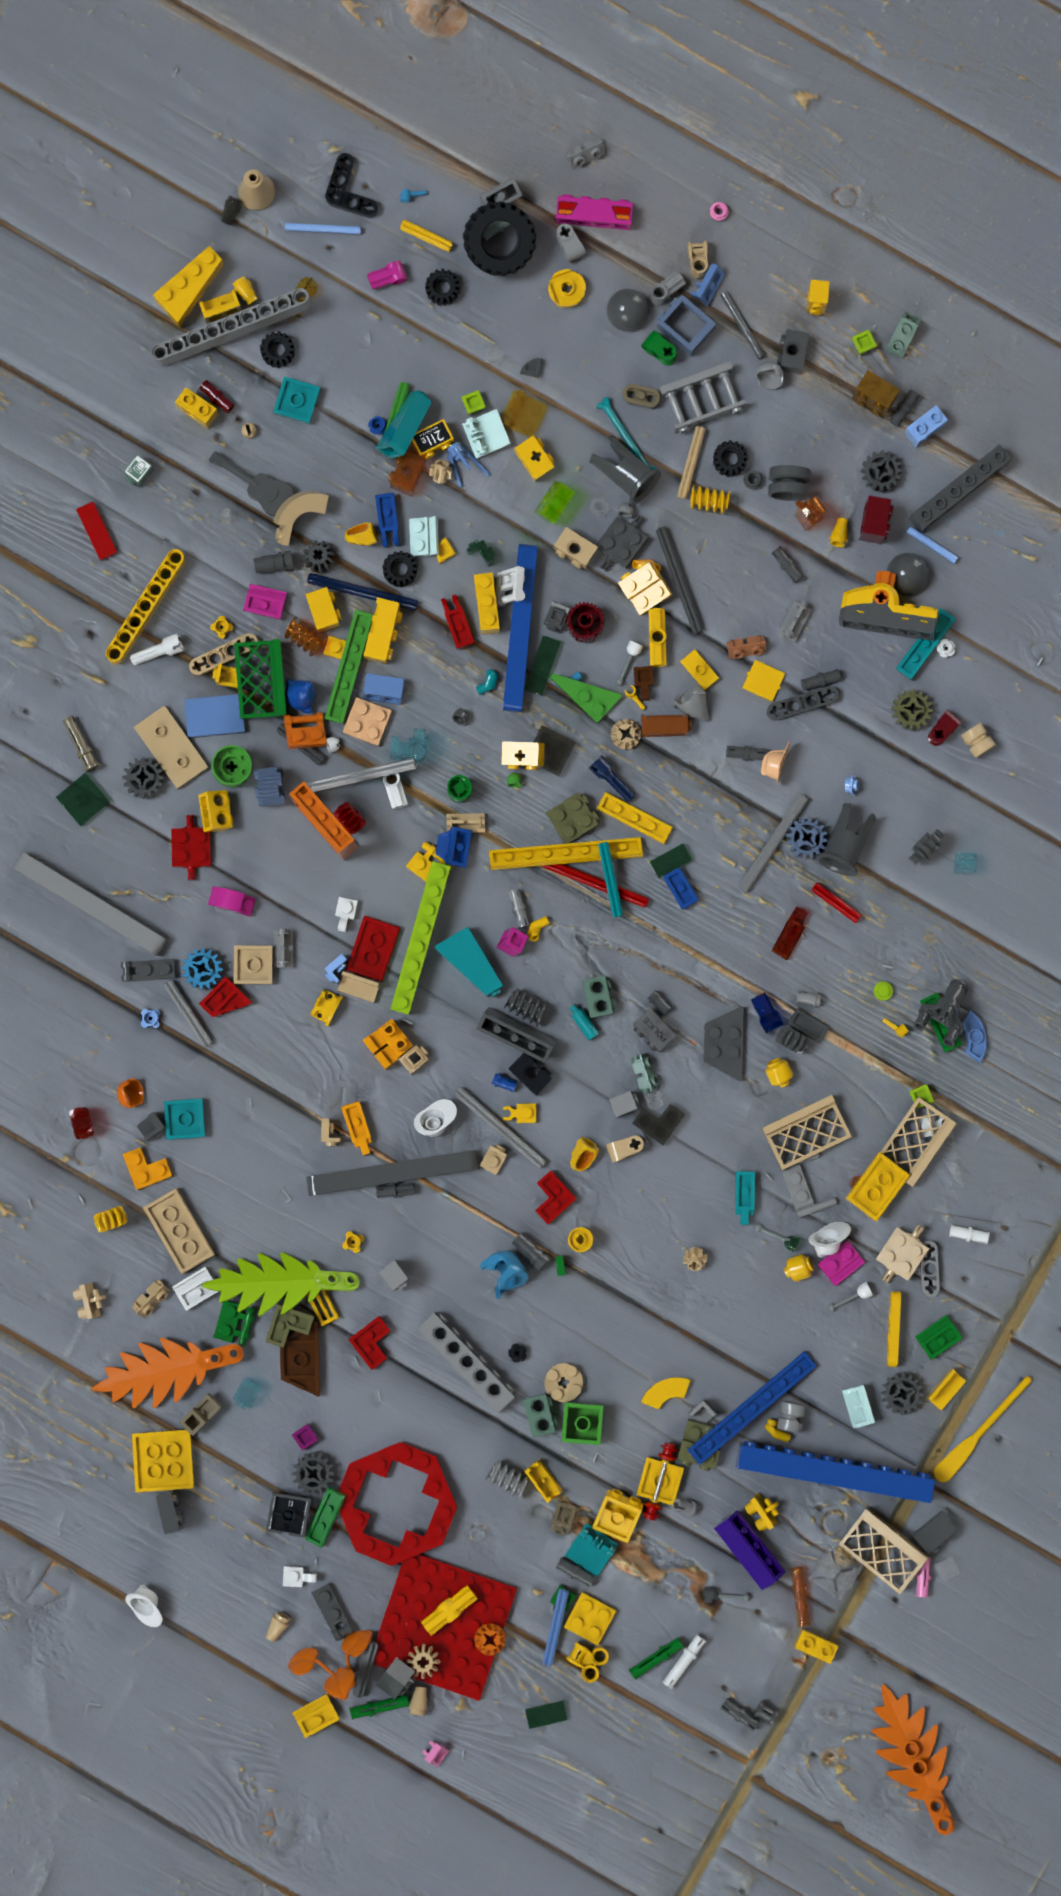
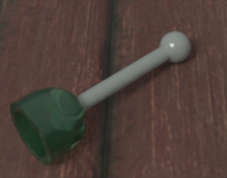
(789, 1242)

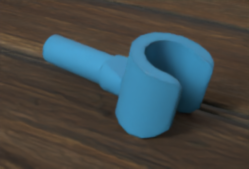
(406, 195)

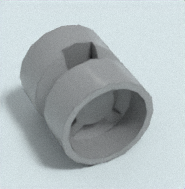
(791, 1417)

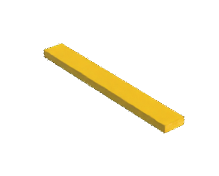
(563, 853)

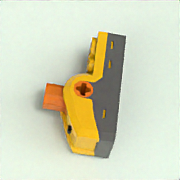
(864, 611)

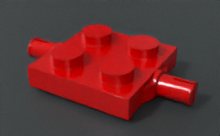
(190, 847)

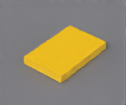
(877, 1186)

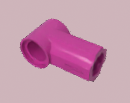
(391, 274)

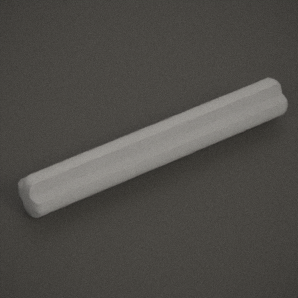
(187, 1013)

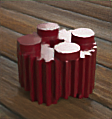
(580, 631)

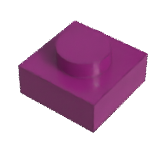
(305, 1437)

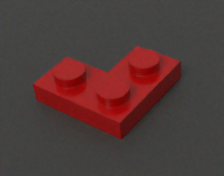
(558, 1198)
(366, 1339)

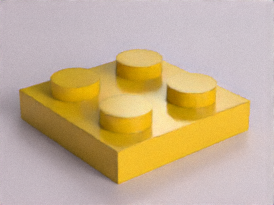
(589, 1618)

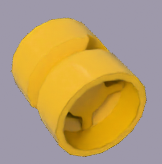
(580, 1239)

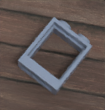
(702, 335)

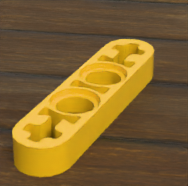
(893, 1328)

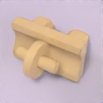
(91, 1301)

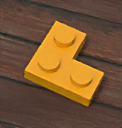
(145, 1174)

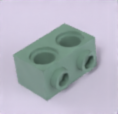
(593, 998)
(535, 1416)

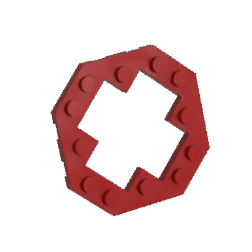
(435, 1487)

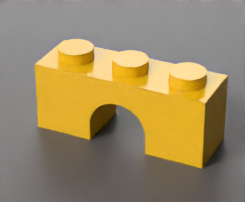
(486, 603)

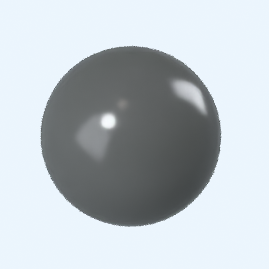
(627, 310)
(910, 573)

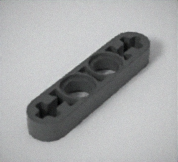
(803, 706)

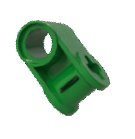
(658, 346)

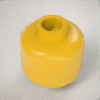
(779, 1072)
(799, 1267)

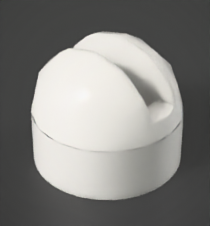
(332, 744)

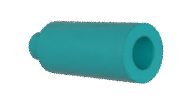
(584, 1022)

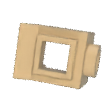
(407, 1062)

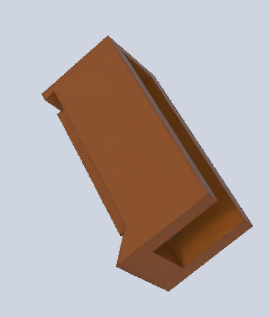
(665, 725)

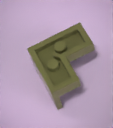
(283, 1323)

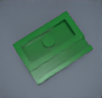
(938, 1337)

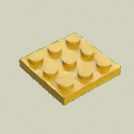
(162, 1461)

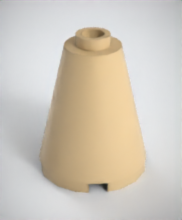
(256, 190)

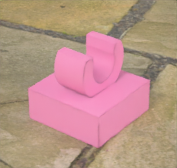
(436, 1754)

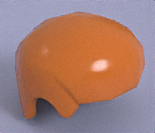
(130, 1093)

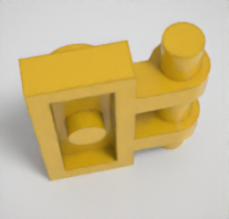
(420, 864)

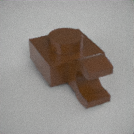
(643, 678)

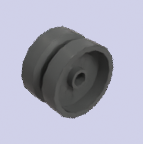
(789, 483)

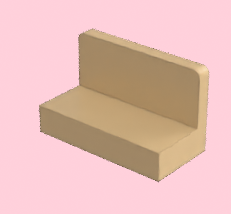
(358, 987)

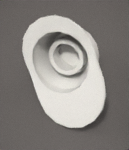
(435, 1118)
(828, 1239)
(144, 1605)

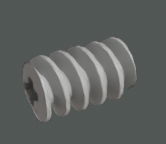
(507, 1479)

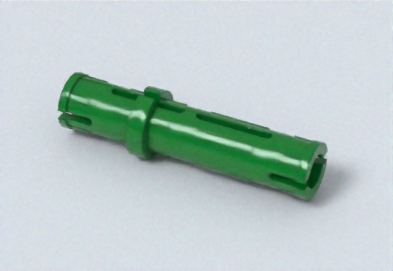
(656, 1658)
(356, 1711)

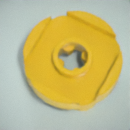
(557, 283)

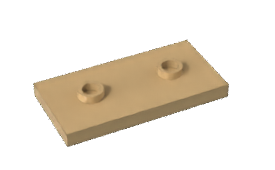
(171, 747)
(179, 1231)

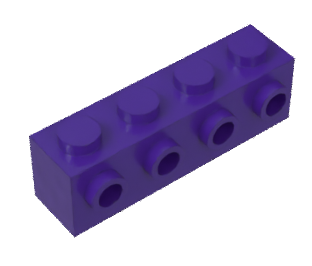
(750, 1550)

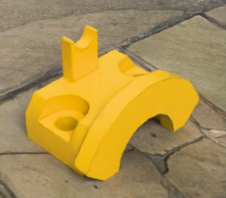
(326, 1006)

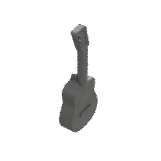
(261, 488)

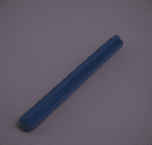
(360, 591)

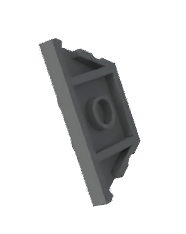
(725, 1043)

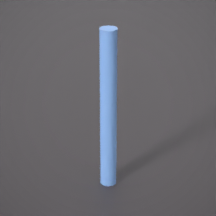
(322, 228)

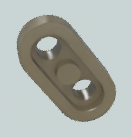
(642, 394)

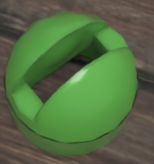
(514, 780)

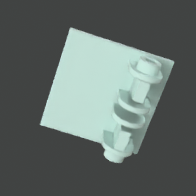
(486, 433)

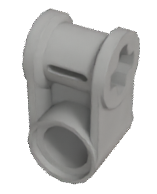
(570, 245)

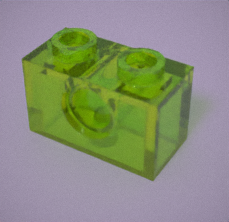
(554, 502)

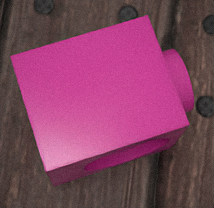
(512, 941)

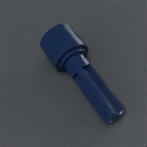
(603, 769)

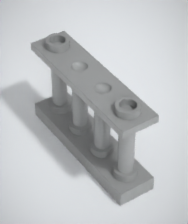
(705, 379)

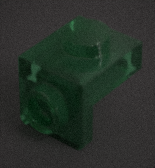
(486, 552)

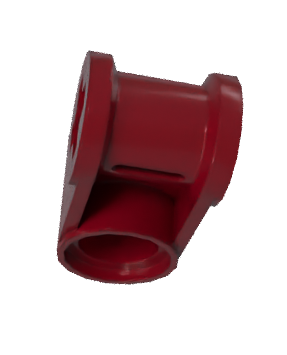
(945, 726)

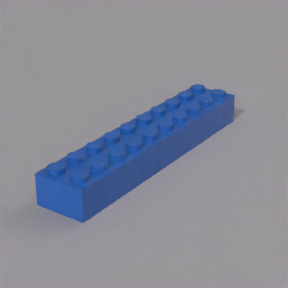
(835, 1473)

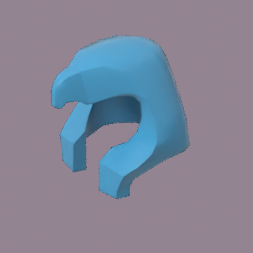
(511, 1269)

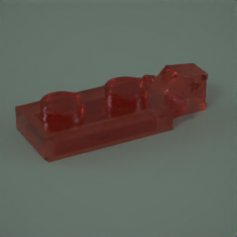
(790, 934)

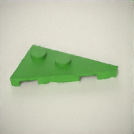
(591, 699)

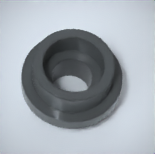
(756, 475)

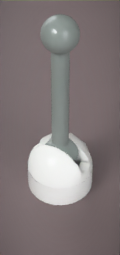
(633, 649)
(863, 1291)

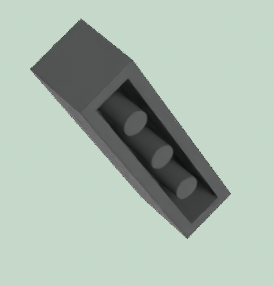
(516, 1035)

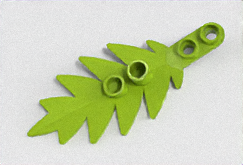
(276, 1281)

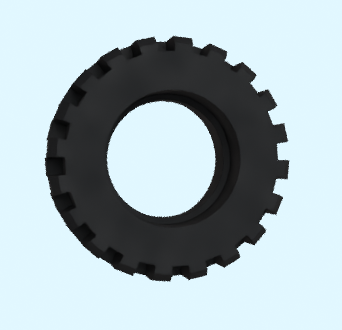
(525, 238)

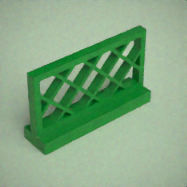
(276, 678)

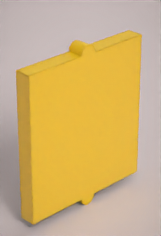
(763, 680)

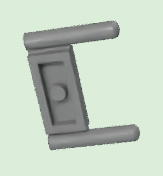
(799, 1190)

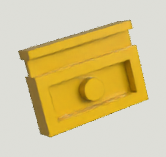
(316, 1715)

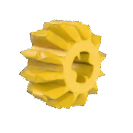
(110, 1219)

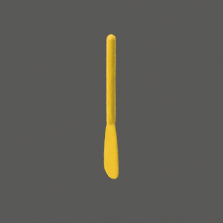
(956, 1458)

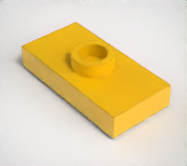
(699, 670)

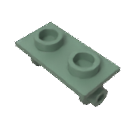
(644, 1064)

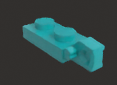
(744, 1195)

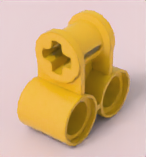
(586, 1659)

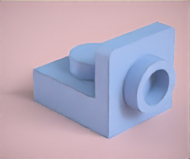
(337, 965)

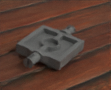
(621, 542)

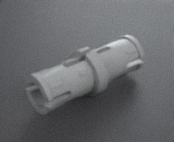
(518, 908)

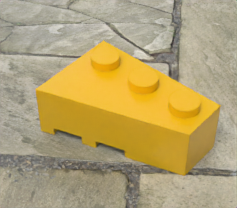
(383, 631)

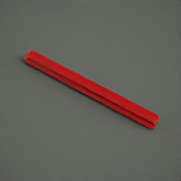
(596, 883)

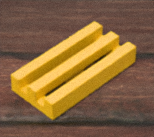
(329, 1319)

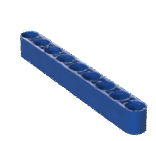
(520, 632)

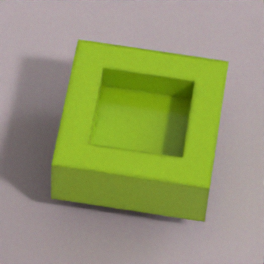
(864, 342)
(473, 402)
(922, 1092)

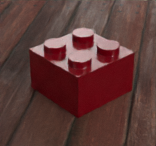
(875, 519)

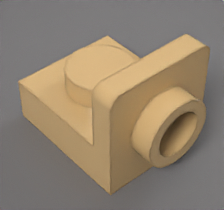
(326, 1129)
(494, 1159)

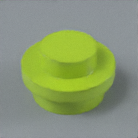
(883, 991)

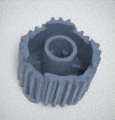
(270, 787)

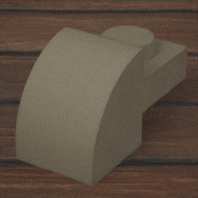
(200, 1414)

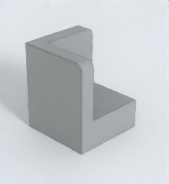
(702, 1412)

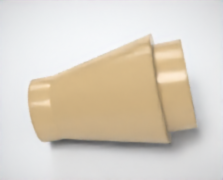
(277, 1626)
(418, 1703)

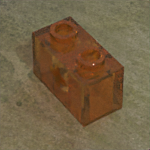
(407, 483)

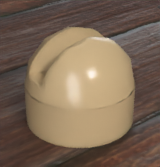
(252, 428)

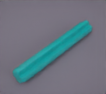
(610, 879)

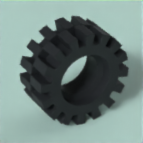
(442, 276)
(277, 360)
(730, 469)
(407, 577)

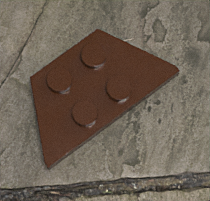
(301, 1360)

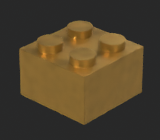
(875, 394)

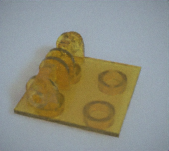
(523, 413)

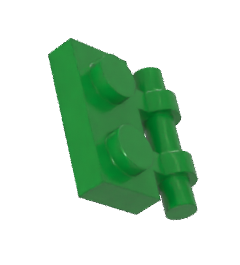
(229, 1320)

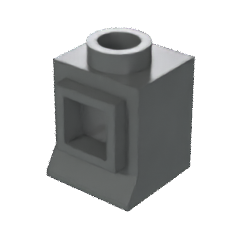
(556, 616)

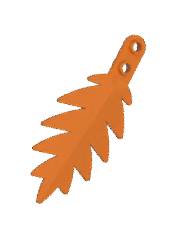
(162, 1371)
(914, 1755)

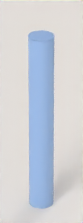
(931, 544)

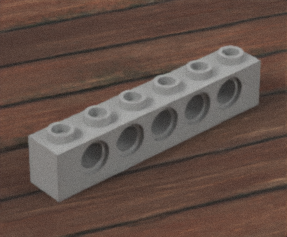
(497, 1401)

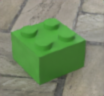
(582, 1423)

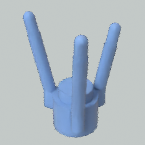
(458, 453)

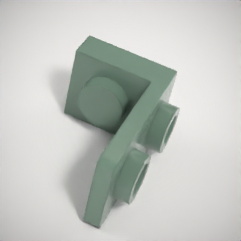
(903, 334)

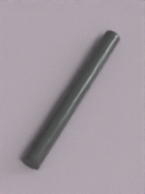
(742, 325)

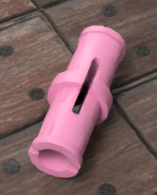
(923, 1580)

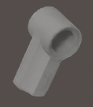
(667, 288)

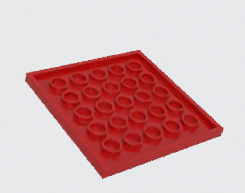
(416, 1594)

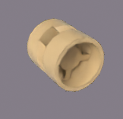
(978, 740)

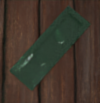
(542, 665)

